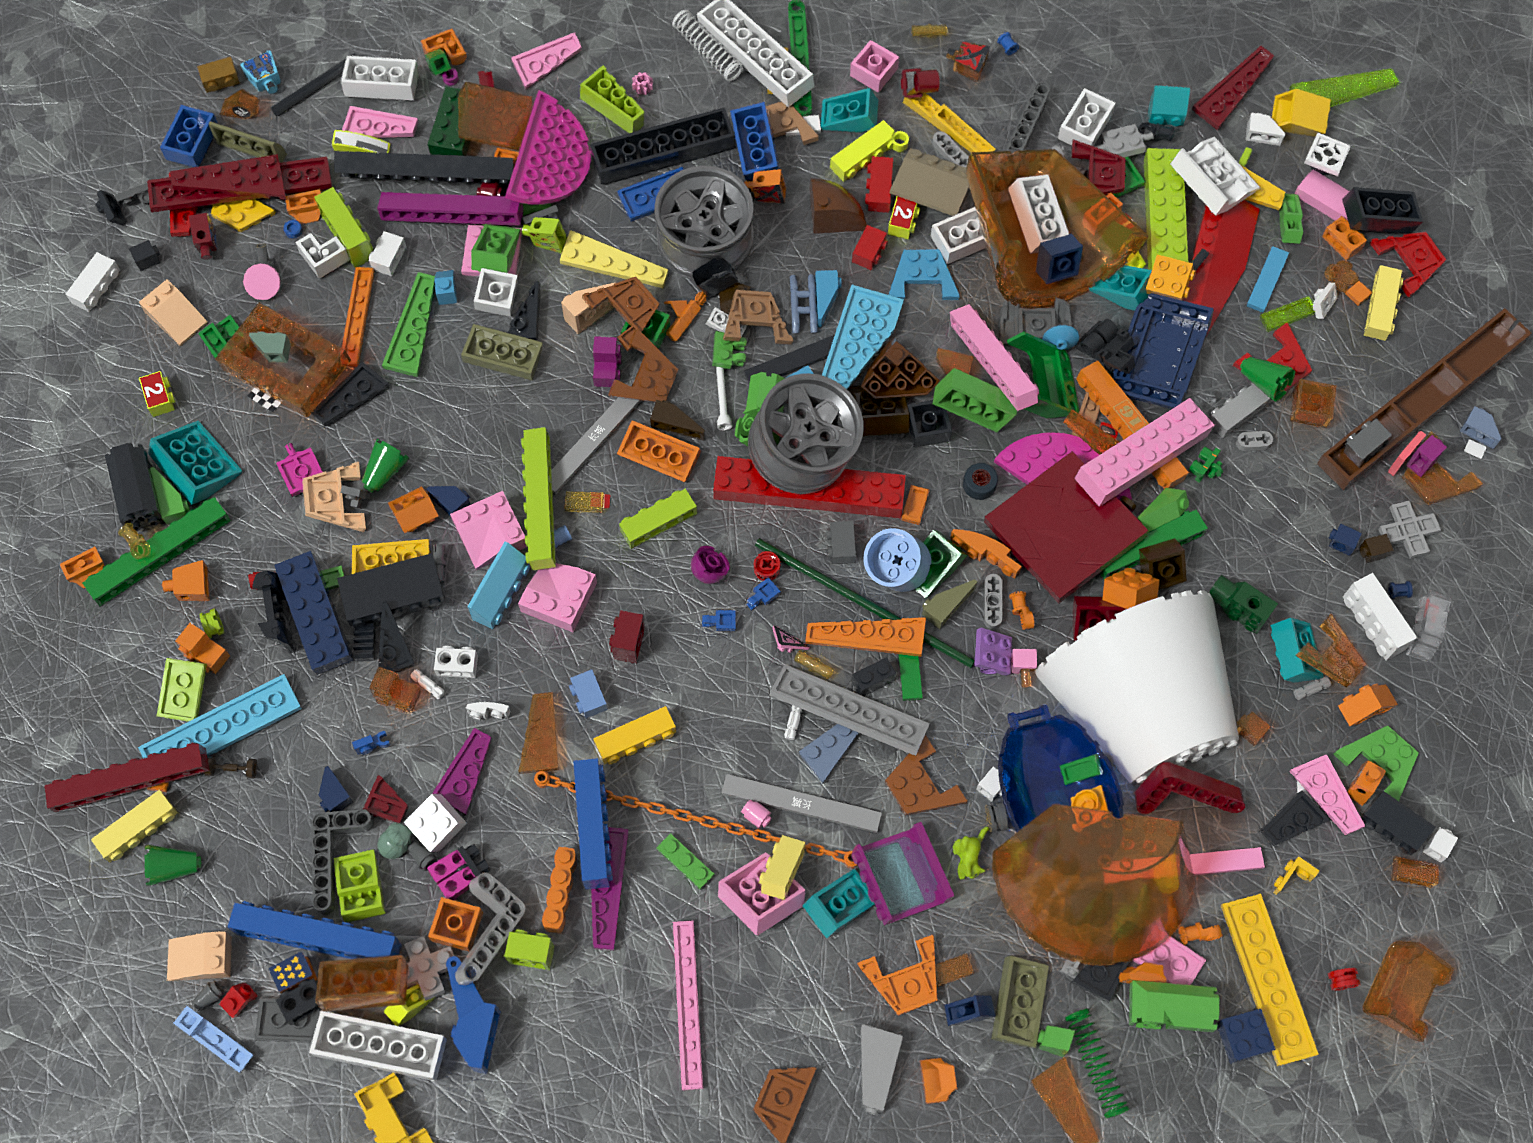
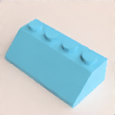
(498, 586)

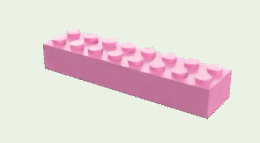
(1144, 452)

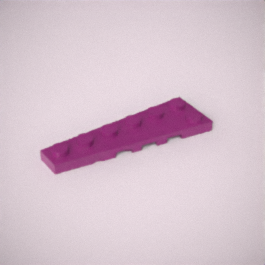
(607, 900)

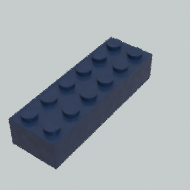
(314, 612)

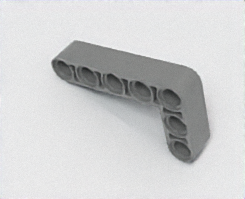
(493, 931)

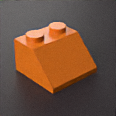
(413, 510)

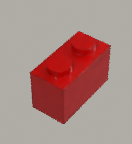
(869, 247)

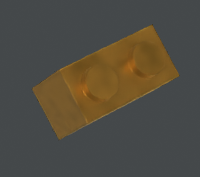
(218, 74)

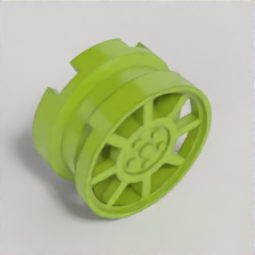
(212, 623)

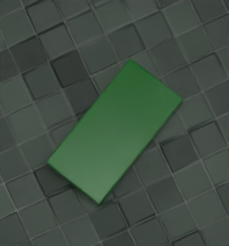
(1081, 769)

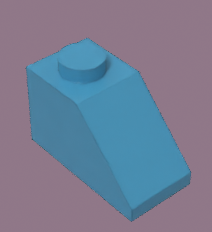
(445, 287)

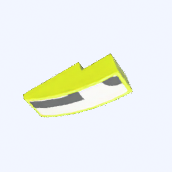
(358, 142)

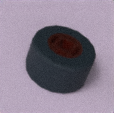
(980, 488)

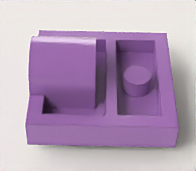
(993, 652)

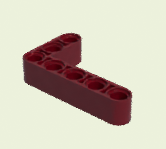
(1189, 783)

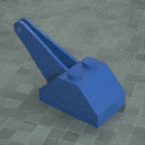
(476, 1022)

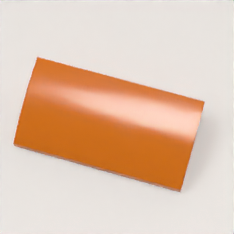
(659, 451)

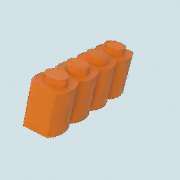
(561, 885)

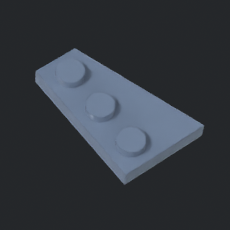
(827, 750)

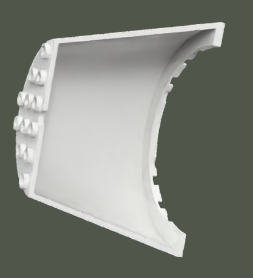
(1148, 684)

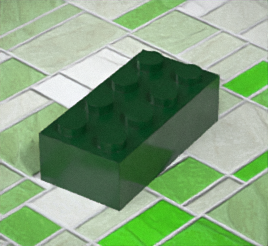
(445, 131)

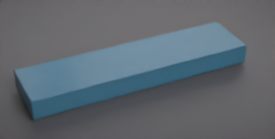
(1267, 279)

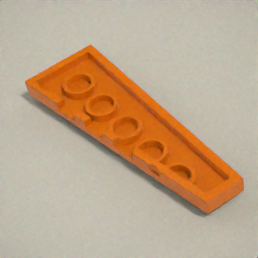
(885, 636)

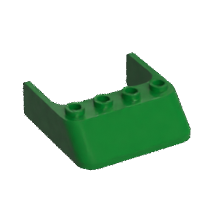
(1051, 374)

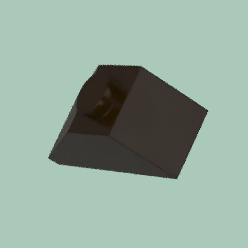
(672, 419)

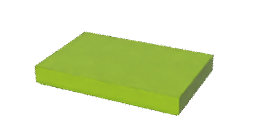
(181, 689)

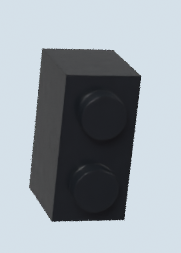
(873, 677)

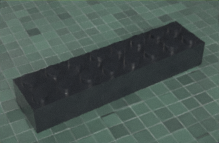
(663, 145)

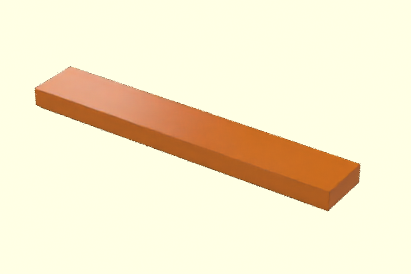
(357, 313)

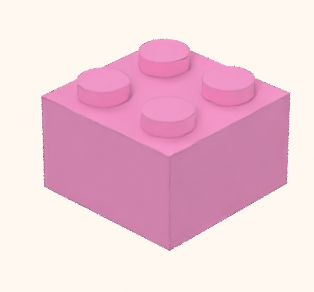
(874, 66)

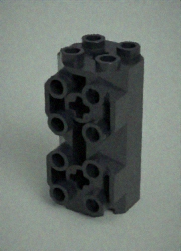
(133, 486)

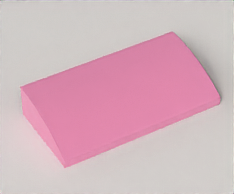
(1323, 195)

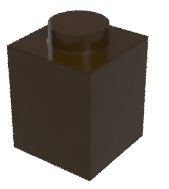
(1376, 548)

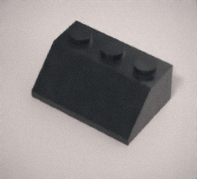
(1397, 823)

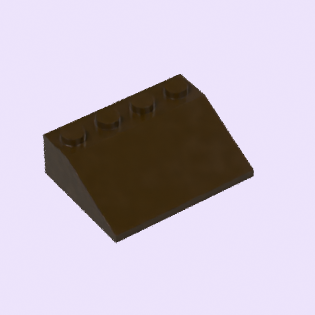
(881, 414)

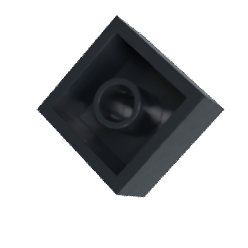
(928, 423)

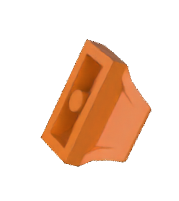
(303, 206)
(82, 566)
(1144, 972)
(937, 1080)

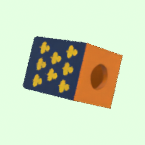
(291, 972)

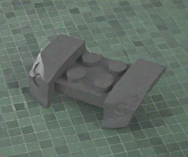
(1032, 321)

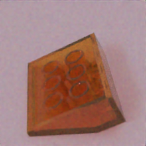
(493, 115)

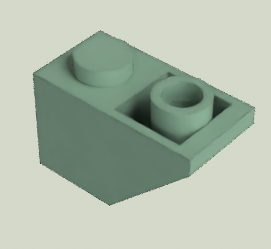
(273, 346)

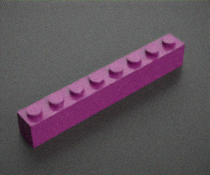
(449, 208)

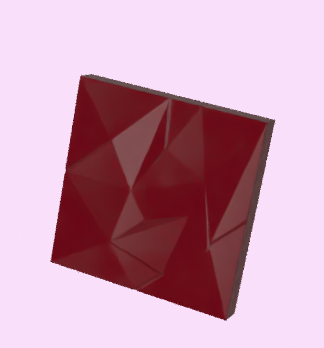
(1062, 530)

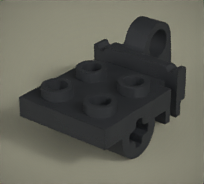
(1108, 345)

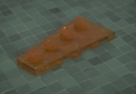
(1064, 1101)

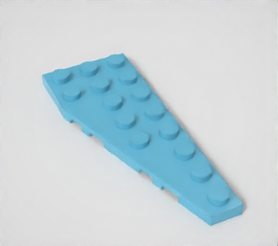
(861, 332)

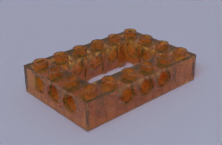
(305, 396)

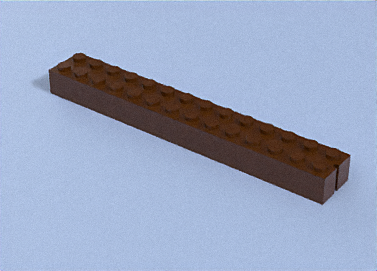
(1431, 392)

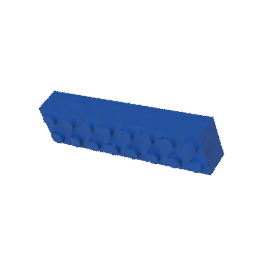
(311, 934)

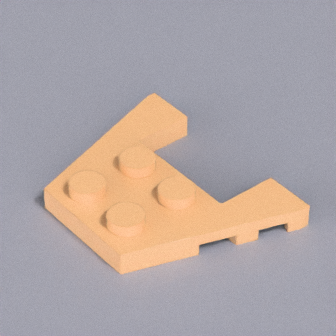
(324, 498)

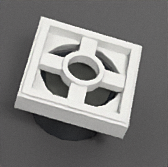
(1325, 157)

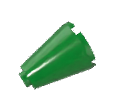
(1268, 376)
(382, 465)
(168, 864)

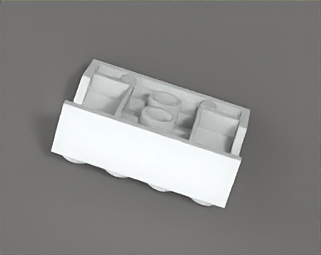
(1214, 175)

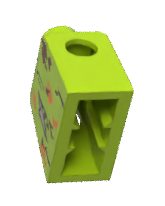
(546, 233)

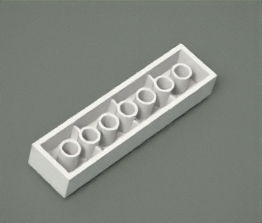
(756, 51)

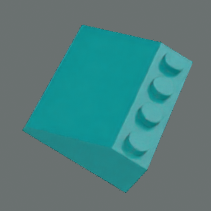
(193, 461)

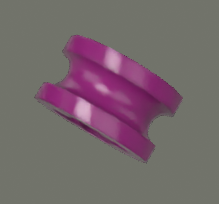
(452, 81)

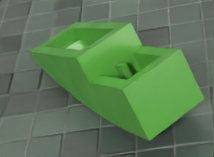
(1290, 219)

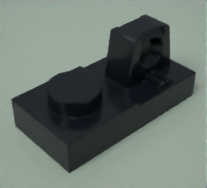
(108, 205)

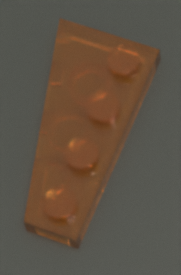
(1089, 433)
(540, 736)

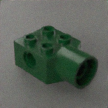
(1243, 603)

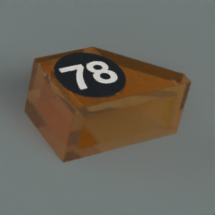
(240, 105)

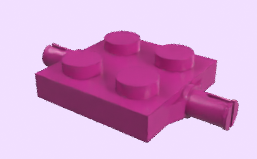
(296, 467)

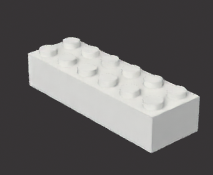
(378, 1045)

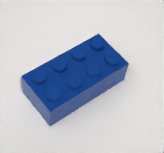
(754, 139)

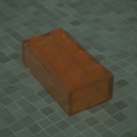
(362, 983)

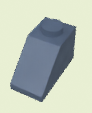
(1481, 427)

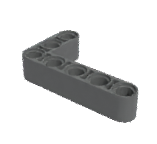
(327, 852)

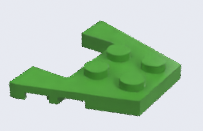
(1388, 752)

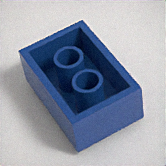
(188, 136)

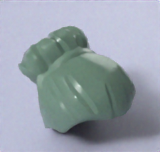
(394, 841)

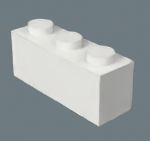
(93, 282)

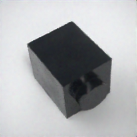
(145, 255)

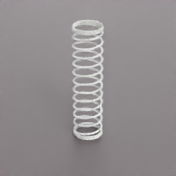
(730, 66)

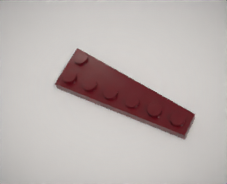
(1227, 94)

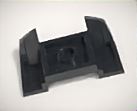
(273, 594)

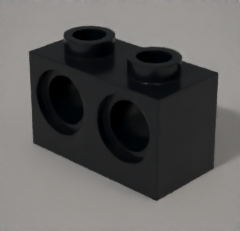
(303, 1006)

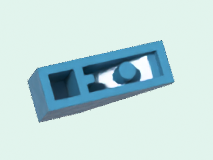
(826, 292)

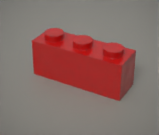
(879, 184)

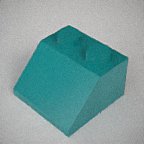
(1168, 105)

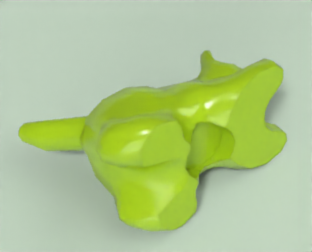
(968, 851)

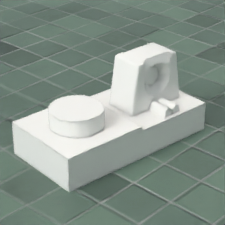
(1324, 300)

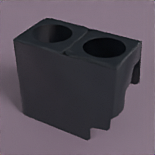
(710, 284)

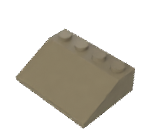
(931, 182)

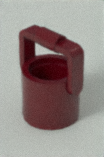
(923, 80)

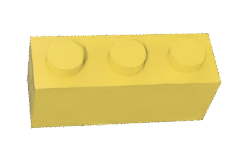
(782, 867)

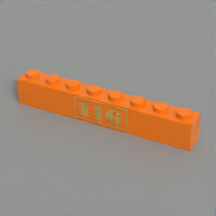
(1124, 416)

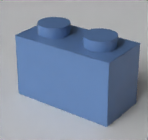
(588, 694)

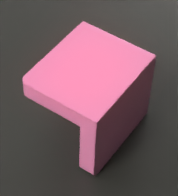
(1023, 660)

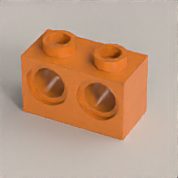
(1342, 240)

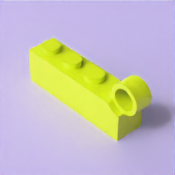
(860, 152)

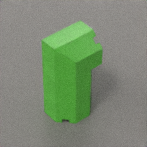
(758, 390)
(1173, 1005)

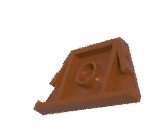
(782, 1099)

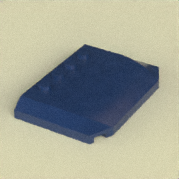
(1165, 351)

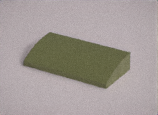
(246, 142)
(502, 352)
(1020, 1002)

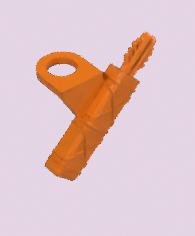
(685, 314)

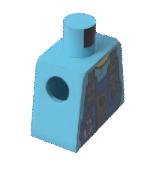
(262, 72)

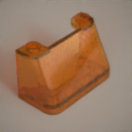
(1405, 987)

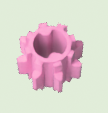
(642, 83)

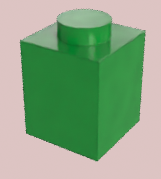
(437, 61)

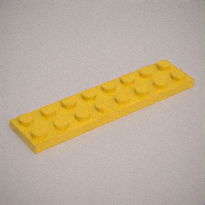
(1269, 979)

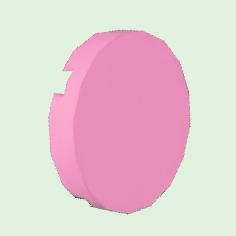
(262, 281)

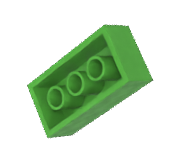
(974, 400)

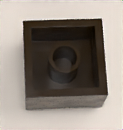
(1164, 562)

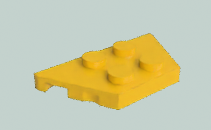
(241, 214)

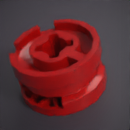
(767, 565)
(1344, 979)

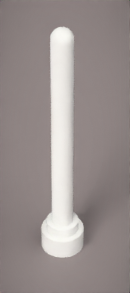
(724, 421)

